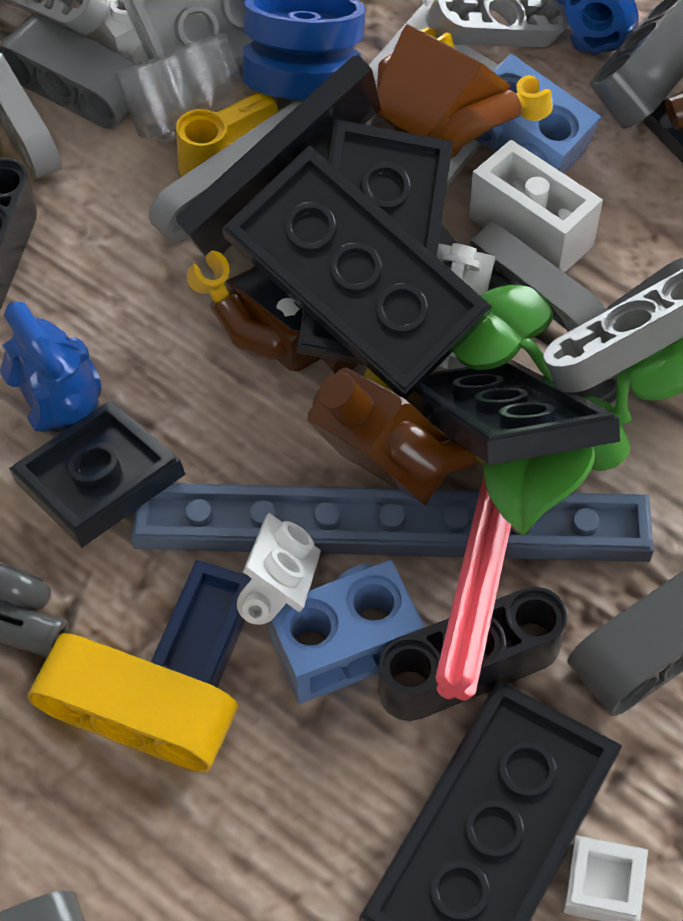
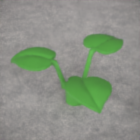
(533, 485)

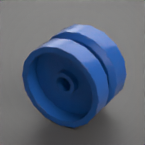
(298, 43)

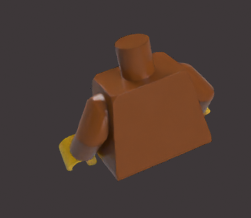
(449, 95)

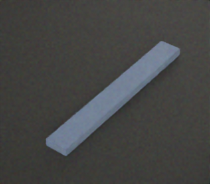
(388, 522)

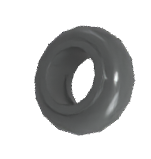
(23, 588)

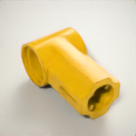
(206, 132)

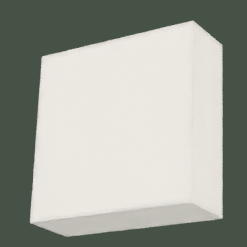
(605, 880)

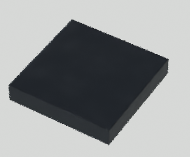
(97, 472)

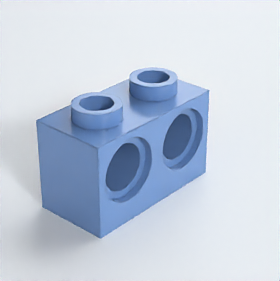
(555, 139)
(352, 642)

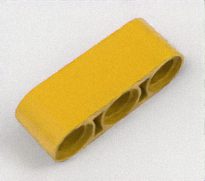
(133, 702)

